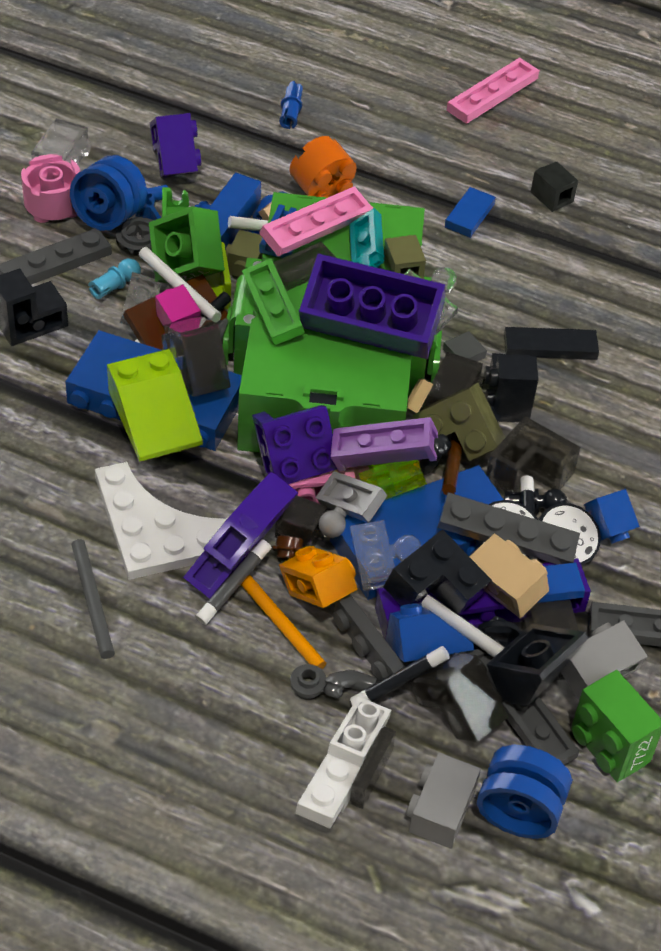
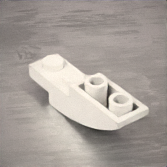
(332, 783)

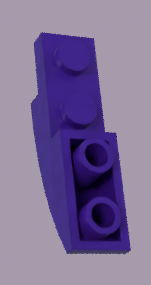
(240, 534)

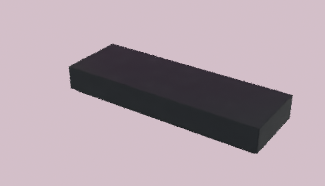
(551, 342)

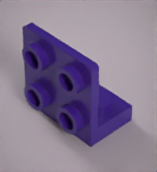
(296, 443)

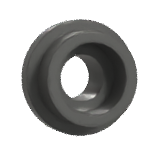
(308, 689)

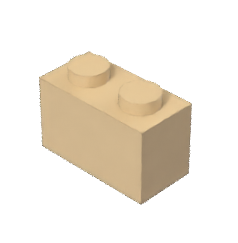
(515, 578)

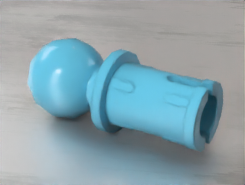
(114, 278)

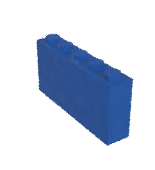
(89, 387)
(418, 515)

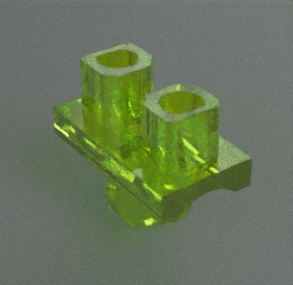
(395, 477)

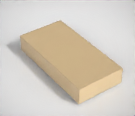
(419, 395)

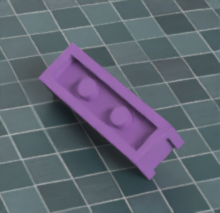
(384, 443)

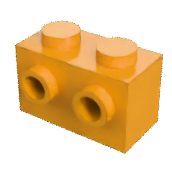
(318, 576)

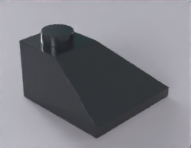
(533, 661)

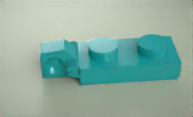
(367, 239)

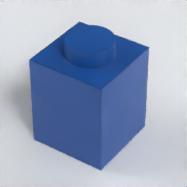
(613, 515)

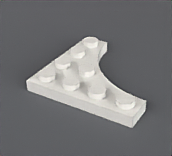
(148, 532)

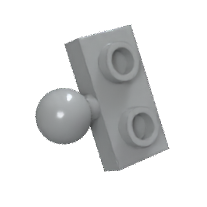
(346, 498)

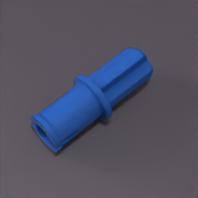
(291, 105)

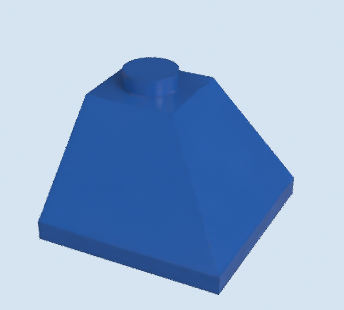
(418, 631)

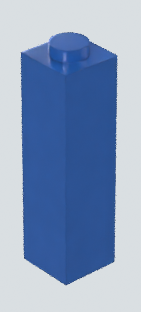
(238, 199)

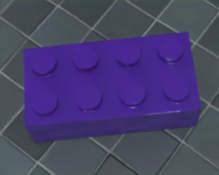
(372, 306)

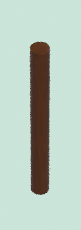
(452, 465)

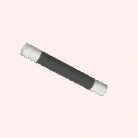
(233, 582)

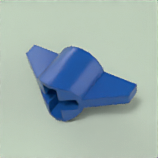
(148, 210)

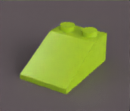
(153, 404)

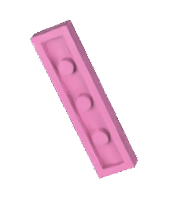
(492, 90)
(314, 221)

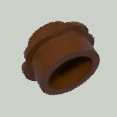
(287, 546)

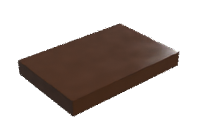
(144, 318)

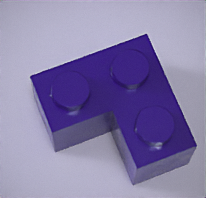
(174, 144)

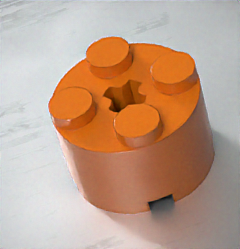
(323, 168)

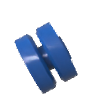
(108, 192)
(524, 791)

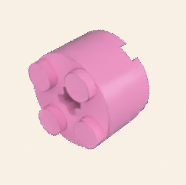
(47, 187)

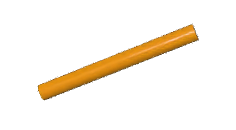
(282, 622)

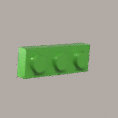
(273, 302)

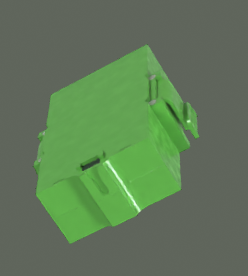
(314, 369)

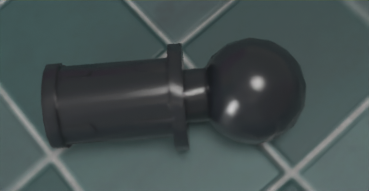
(544, 501)

